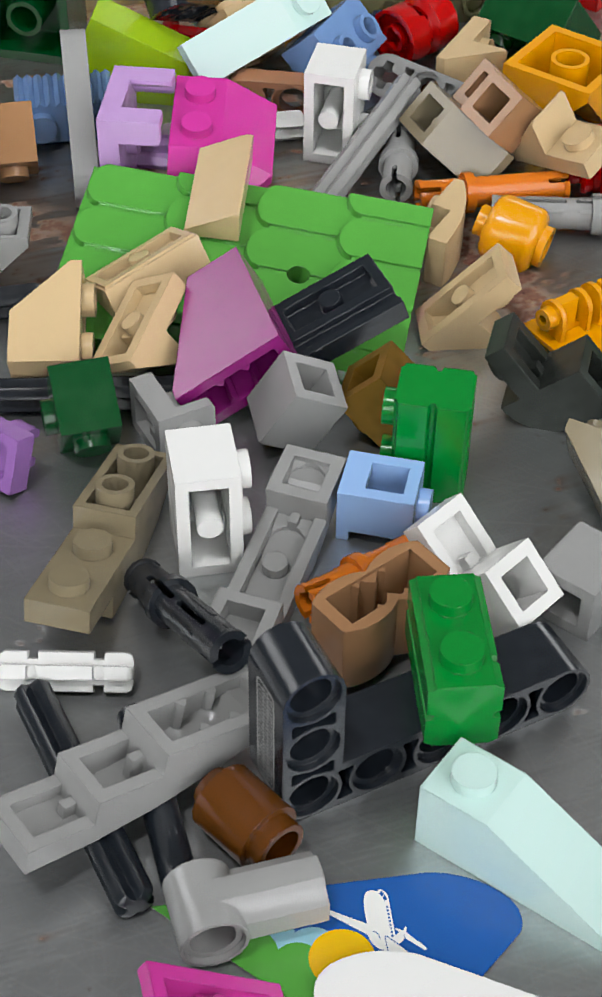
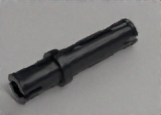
(175, 605)

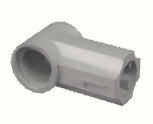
(223, 908)

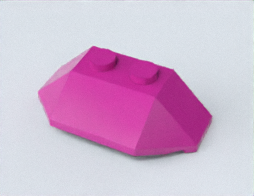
(214, 111)

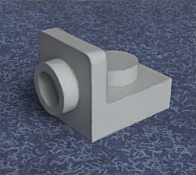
(159, 411)

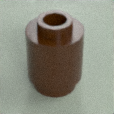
(245, 816)

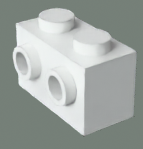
(334, 99)
(207, 498)

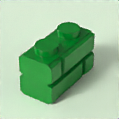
(432, 424)
(453, 659)

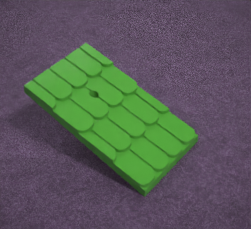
(285, 236)

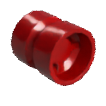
(417, 27)

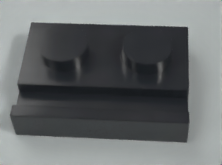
(341, 311)

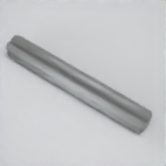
(369, 137)

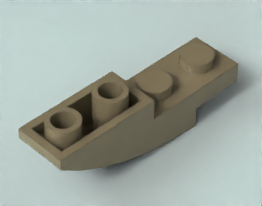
(108, 534)

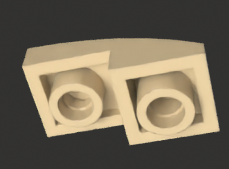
(445, 233)

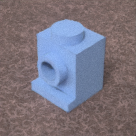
(380, 495)

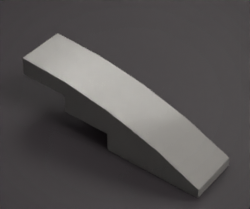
(125, 774)

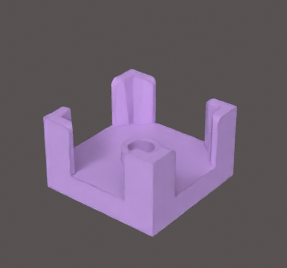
(128, 133)

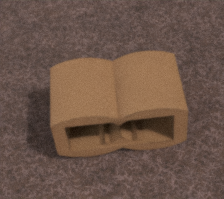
(364, 612)

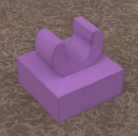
(16, 454)

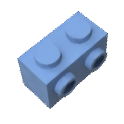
(346, 26)

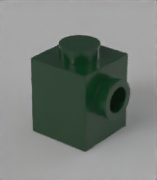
(82, 407)

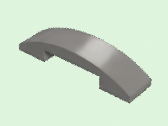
(284, 542)

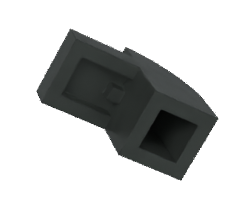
(541, 385)

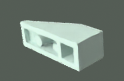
(249, 35)
(512, 838)

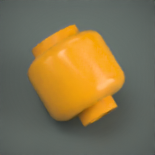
(517, 227)

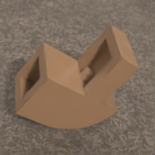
(496, 105)

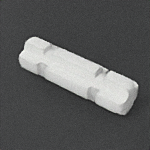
(68, 670)

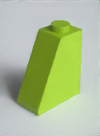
(130, 39)

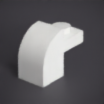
(512, 576)

